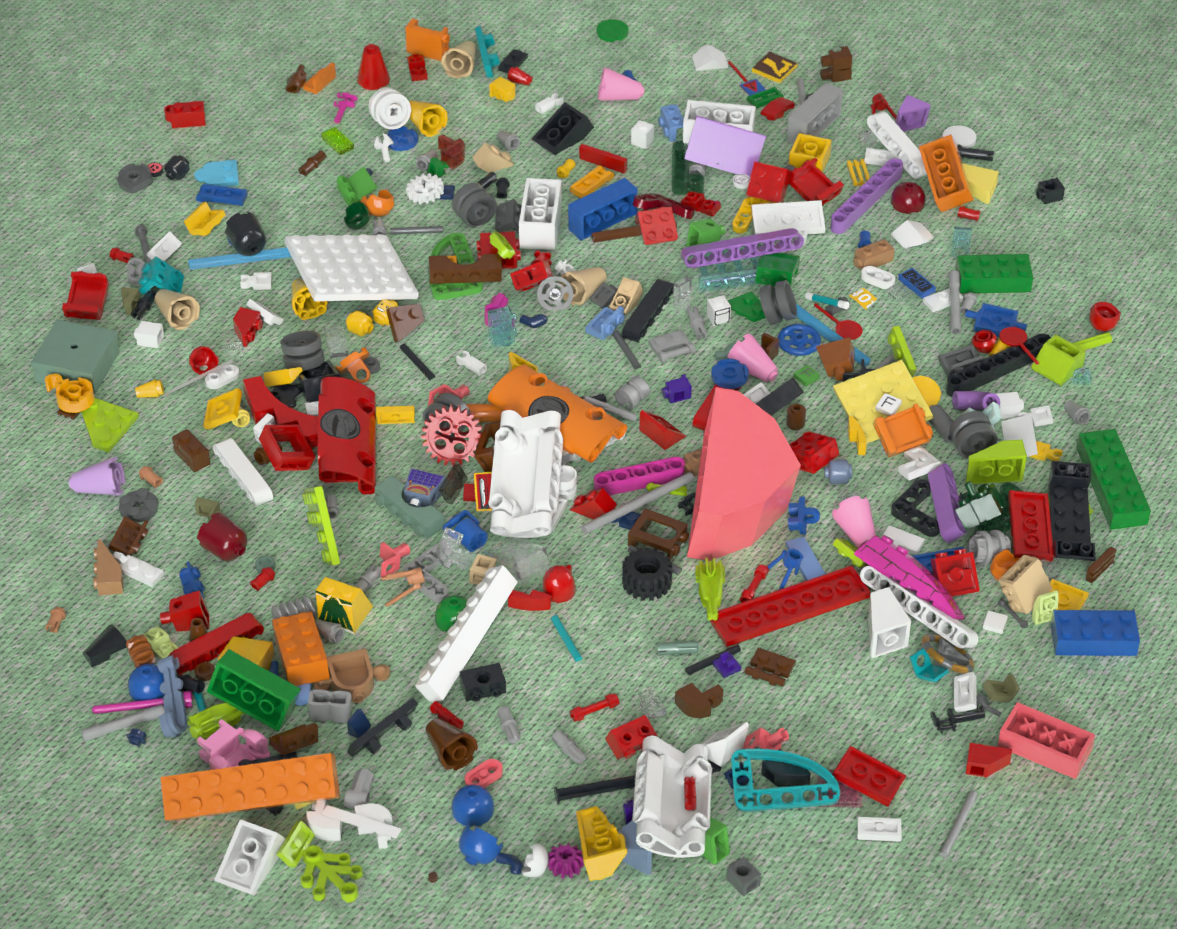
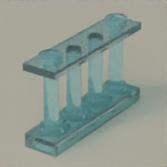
(730, 279)

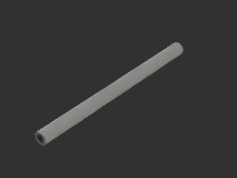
(637, 503)

